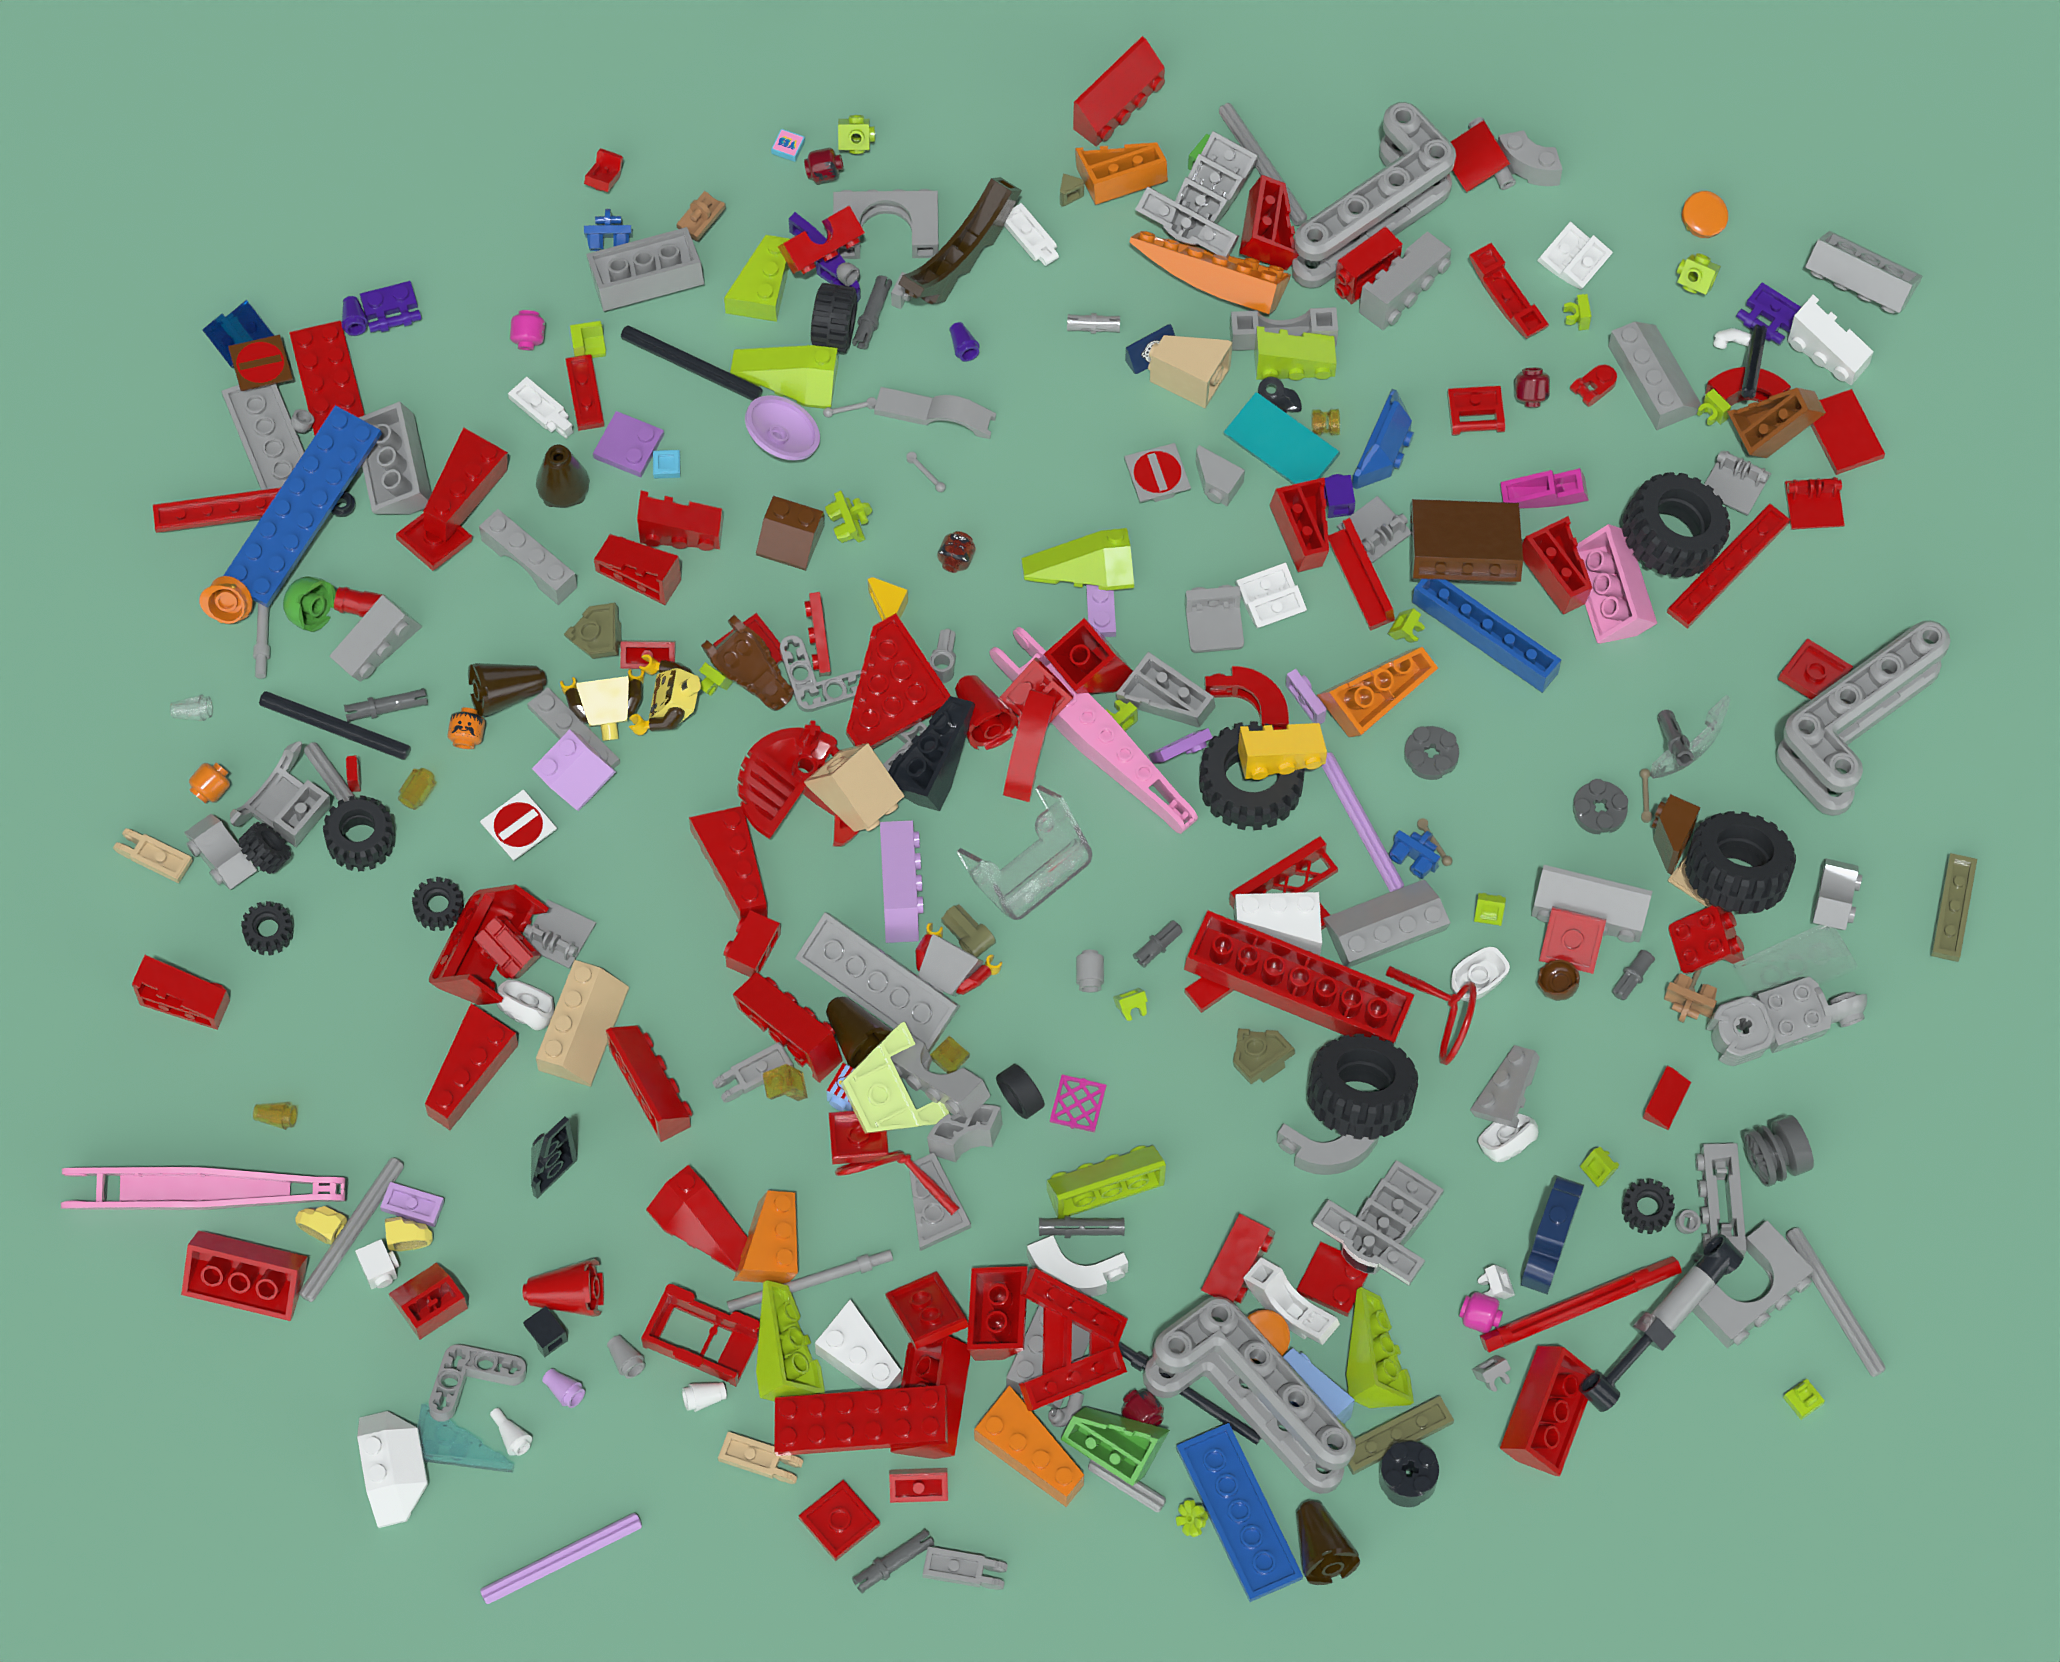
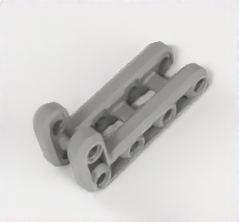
(1374, 200)
(1851, 707)
(1224, 1354)

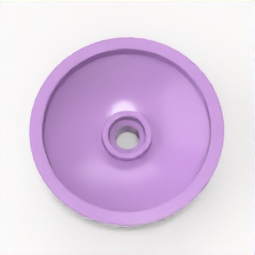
(782, 427)

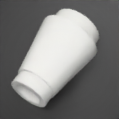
(703, 1395)

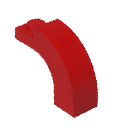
(1730, 382)
(1256, 690)

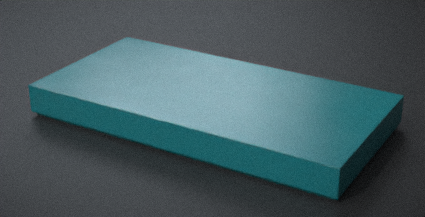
(1280, 441)

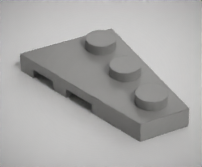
(1506, 1089)
(932, 1219)

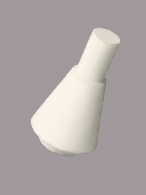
(514, 1438)

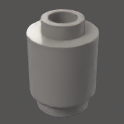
(1090, 971)

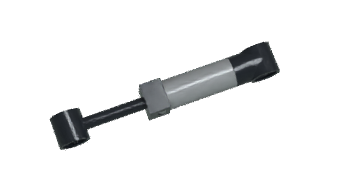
(1657, 1329)

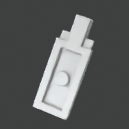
(541, 407)

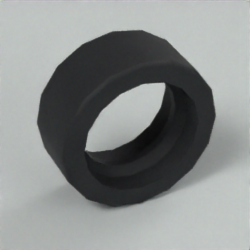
(1020, 1091)

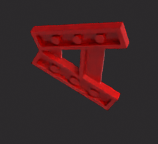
(1061, 1309)

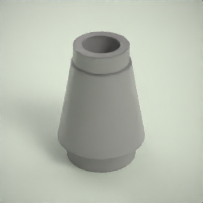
(626, 1358)

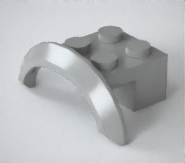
(285, 801)

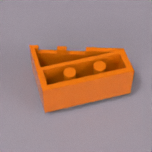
(1121, 170)

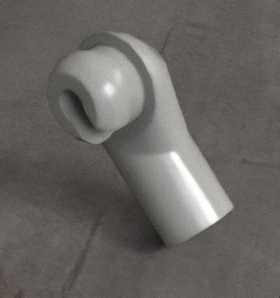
(1063, 1416)

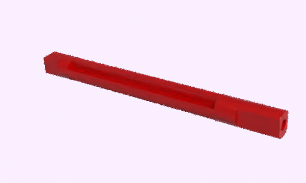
(1580, 1304)

